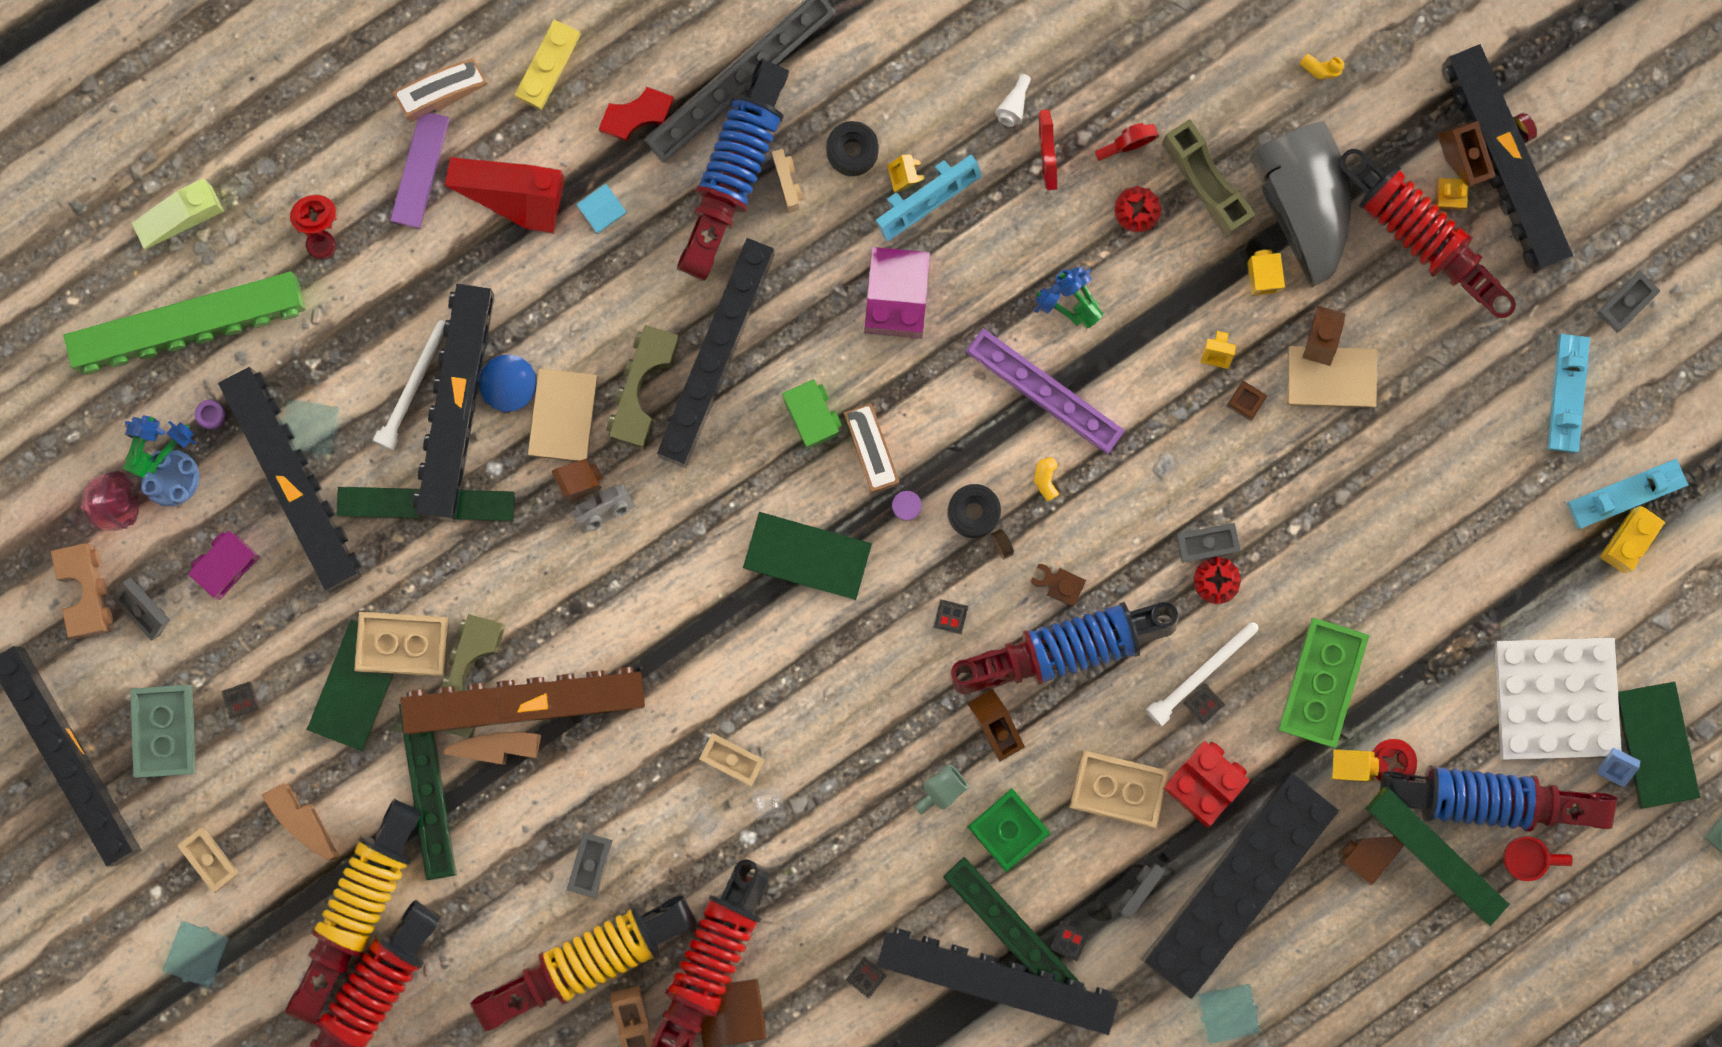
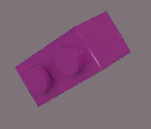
(223, 564)

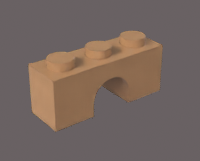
(90, 614)

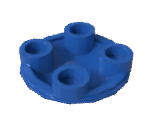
(507, 383)

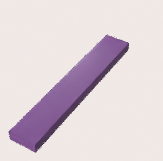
(1045, 391)

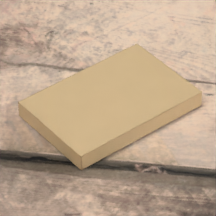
(1346, 383)
(562, 415)
(401, 644)
(1119, 789)

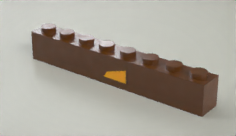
(522, 702)

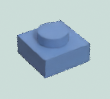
(1618, 767)

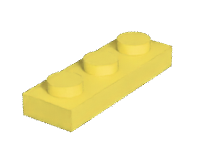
(547, 64)

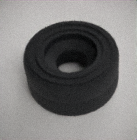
(864, 137)
(974, 527)

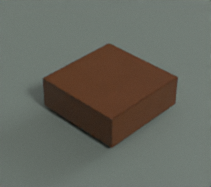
(1246, 400)

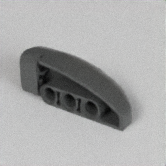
(1308, 196)

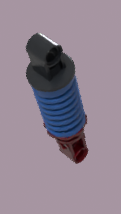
(734, 165)
(1066, 645)
(1498, 799)

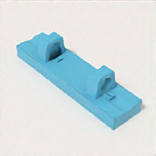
(948, 184)
(1568, 394)
(1626, 494)

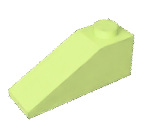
(177, 213)

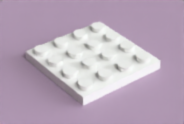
(1557, 698)

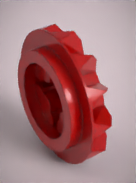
(1124, 212)
(301, 218)
(1208, 590)
(1406, 756)

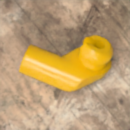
(1322, 70)
(1042, 478)

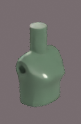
(942, 789)

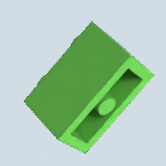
(811, 413)

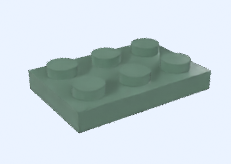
(163, 731)

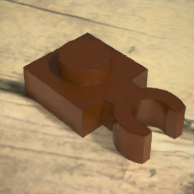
(1063, 586)

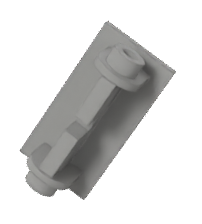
(592, 515)

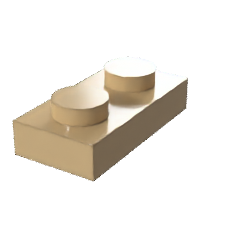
(791, 192)
(732, 759)
(208, 859)

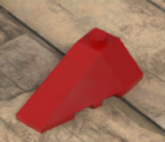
(516, 191)

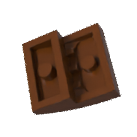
(737, 1018)

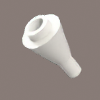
(1011, 109)

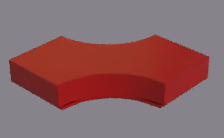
(624, 119)
(1048, 156)

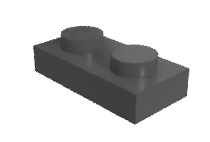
(1628, 301)
(1208, 543)
(141, 609)
(589, 865)
(1132, 900)

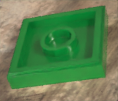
(1008, 830)

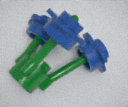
(1069, 283)
(147, 429)

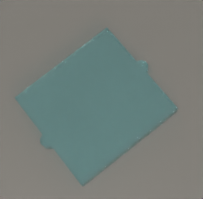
(312, 425)
(195, 954)
(1229, 1013)

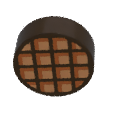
(1002, 544)

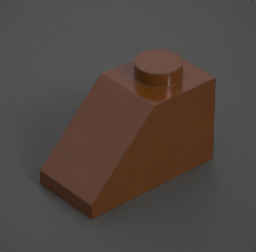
(1467, 153)
(1324, 335)
(578, 479)
(996, 724)
(1370, 856)

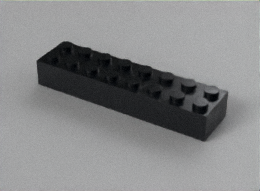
(1239, 885)

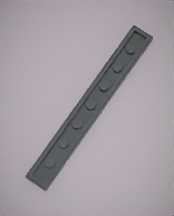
(737, 77)

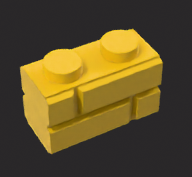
(1632, 539)

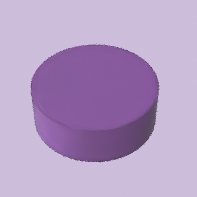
(210, 414)
(906, 505)

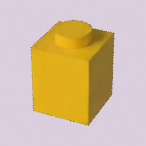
(1265, 273)
(1354, 765)

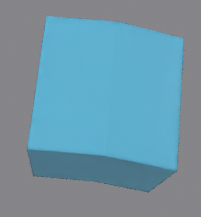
(601, 208)

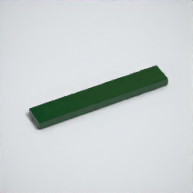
(398, 504)
(430, 799)
(1437, 856)
(1004, 921)

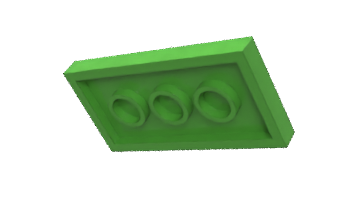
(1323, 682)

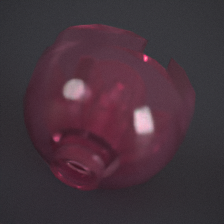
(109, 502)

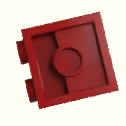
(1207, 783)

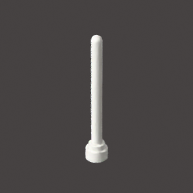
(388, 434)
(1160, 711)

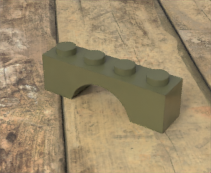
(1218, 196)
(654, 352)
(478, 639)

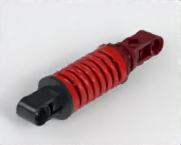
(1426, 230)
(726, 926)
(379, 981)

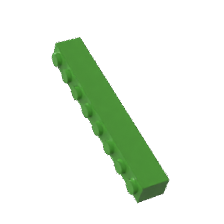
(184, 323)

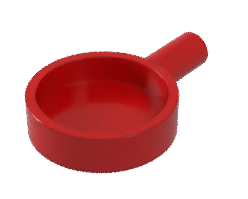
(1131, 139)
(1529, 858)

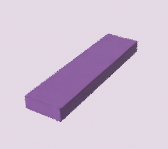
(420, 170)

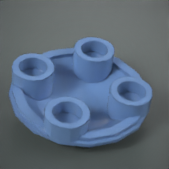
(173, 479)

